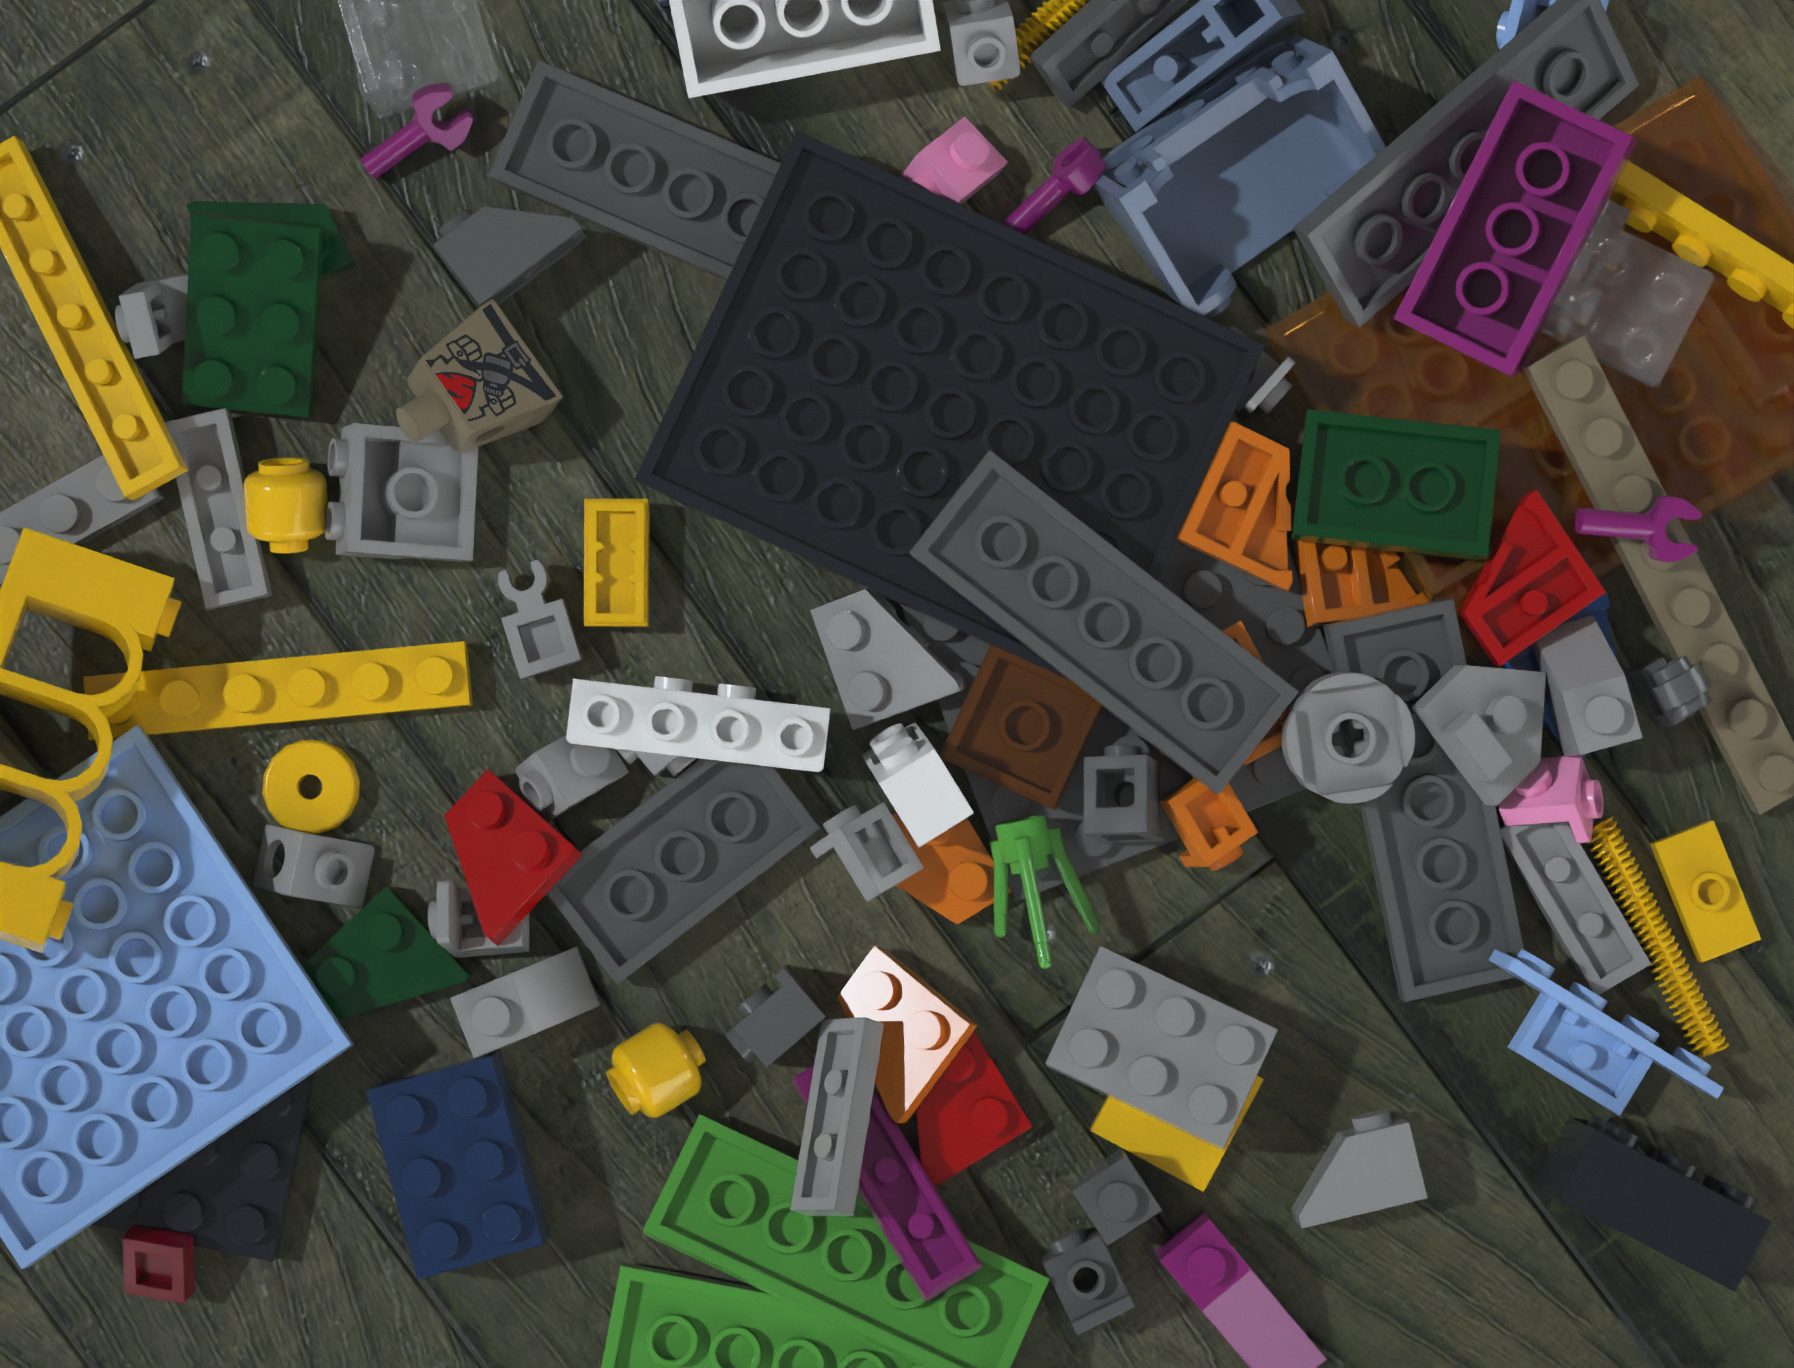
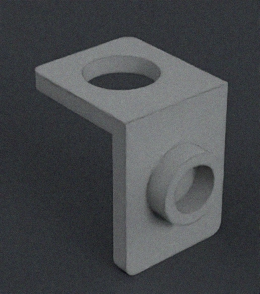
(1265, 386)
(315, 867)

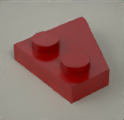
(1528, 583)
(505, 854)
(966, 1114)

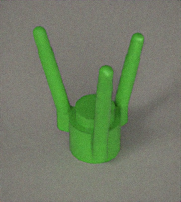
(1025, 847)

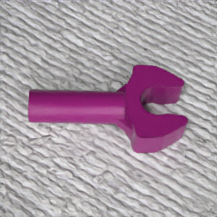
(420, 130)
(1074, 172)
(1647, 527)

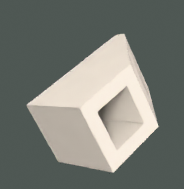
(916, 782)

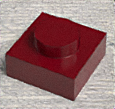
(158, 1264)

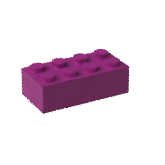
(1515, 228)

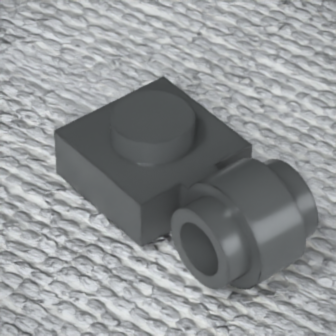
(1671, 689)

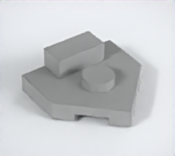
(1487, 725)

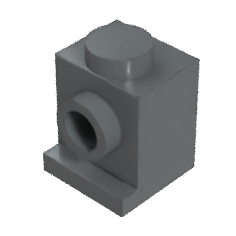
(1103, 782)
(775, 1019)
(1085, 1306)

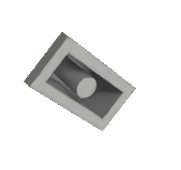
(1585, 688)
(525, 1002)
(1362, 1172)

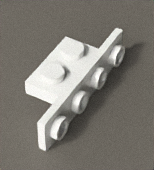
(697, 724)

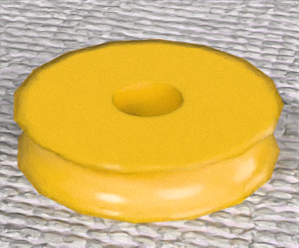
(284, 779)

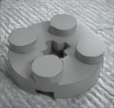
(1375, 760)

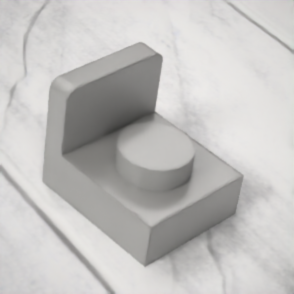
(870, 849)

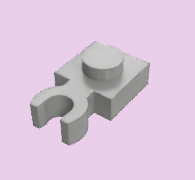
(540, 632)

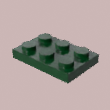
(252, 314)
(1396, 485)

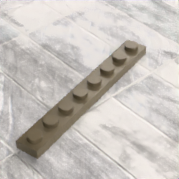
(1674, 593)

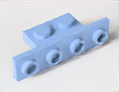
(1588, 1048)

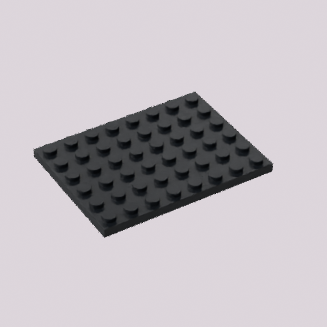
(900, 340)

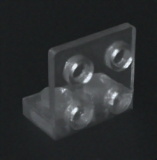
(417, 45)
(1628, 299)

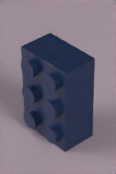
(458, 1164)

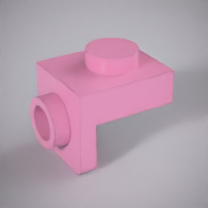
(956, 163)
(1556, 793)

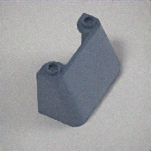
(1237, 167)

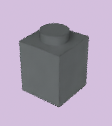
(1114, 1196)

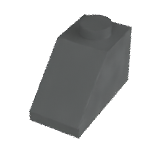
(504, 248)

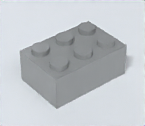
(1161, 1047)

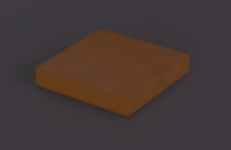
(1022, 728)

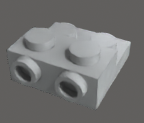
(401, 495)

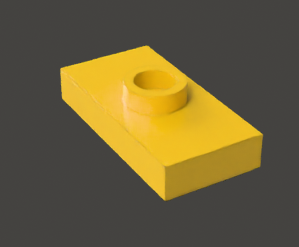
(616, 562)
(1705, 891)

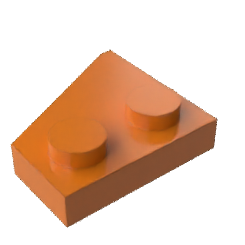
(955, 872)

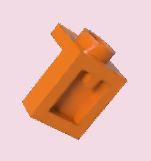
(1208, 824)

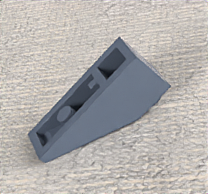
(1193, 53)

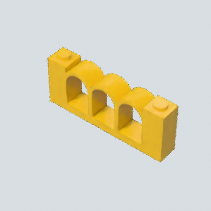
(104, 598)

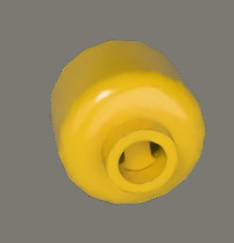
(285, 503)
(656, 1070)

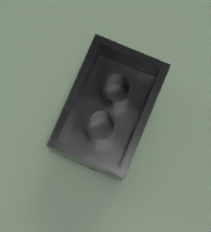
(1655, 1199)

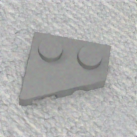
(879, 660)

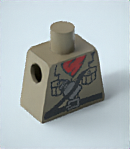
(477, 385)

